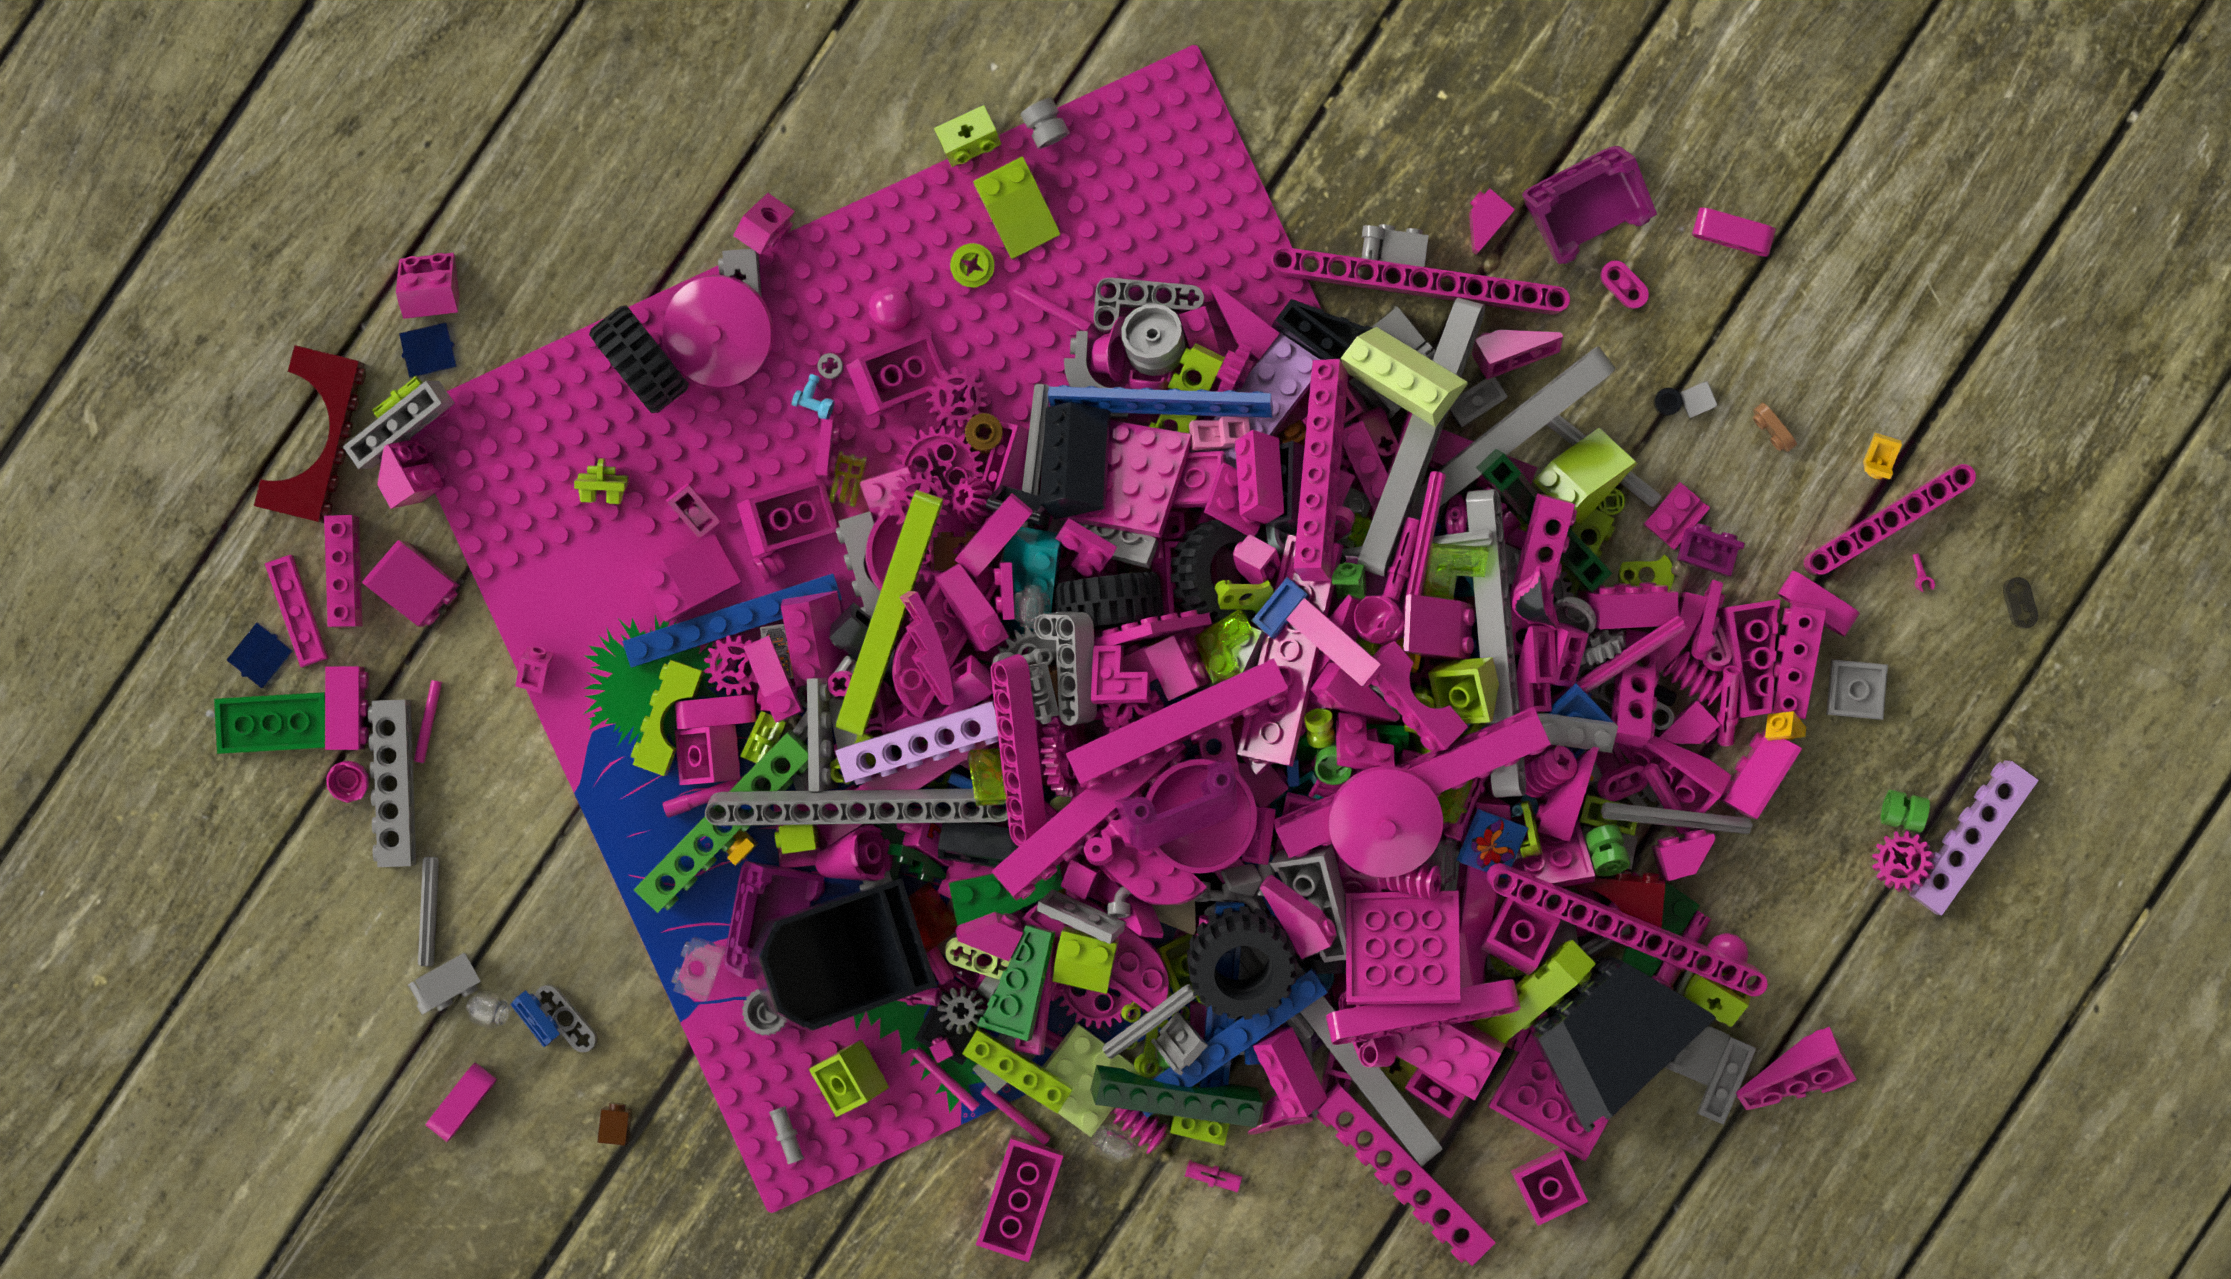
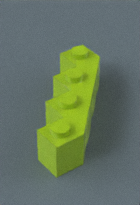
(1540, 990)

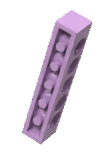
(853, 757)
(2019, 786)

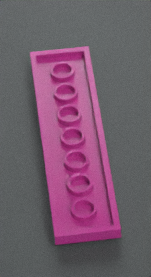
(1276, 729)

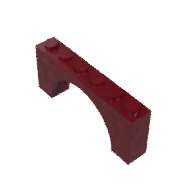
(311, 491)
(1633, 895)

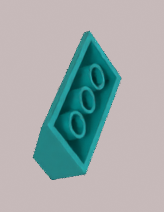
(1035, 562)

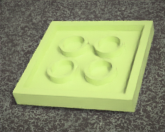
(1076, 1063)

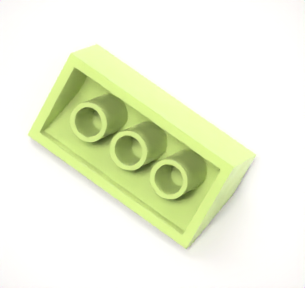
(1403, 375)

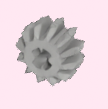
(954, 1015)

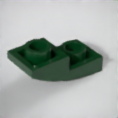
(918, 862)

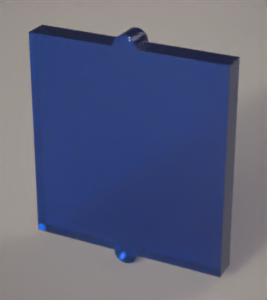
(428, 350)
(259, 655)

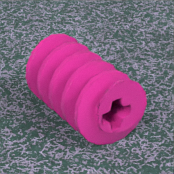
(1694, 677)
(1549, 771)
(1416, 883)
(1141, 1126)

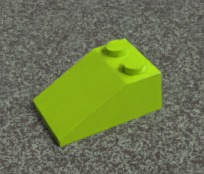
(1016, 207)
(1586, 472)

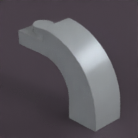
(1076, 369)

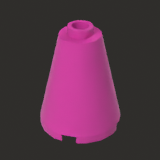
(856, 856)

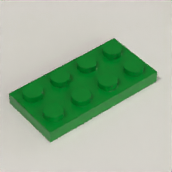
(270, 722)

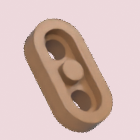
(1766, 419)

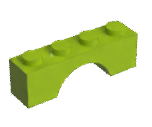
(655, 750)

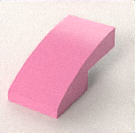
(1217, 433)

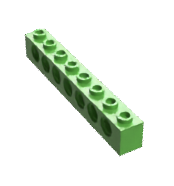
(652, 888)

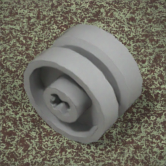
(1153, 339)

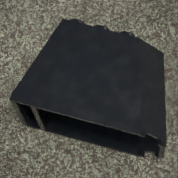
(841, 957)
(1614, 1037)

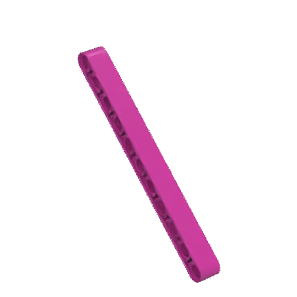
(1432, 276)
(1618, 921)

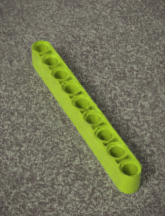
(889, 613)

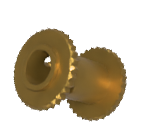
(973, 428)

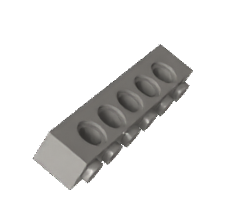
(403, 796)

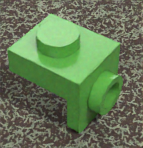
(1350, 580)

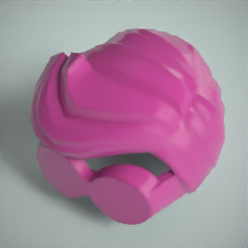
(1379, 620)

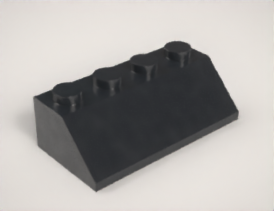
(1075, 459)

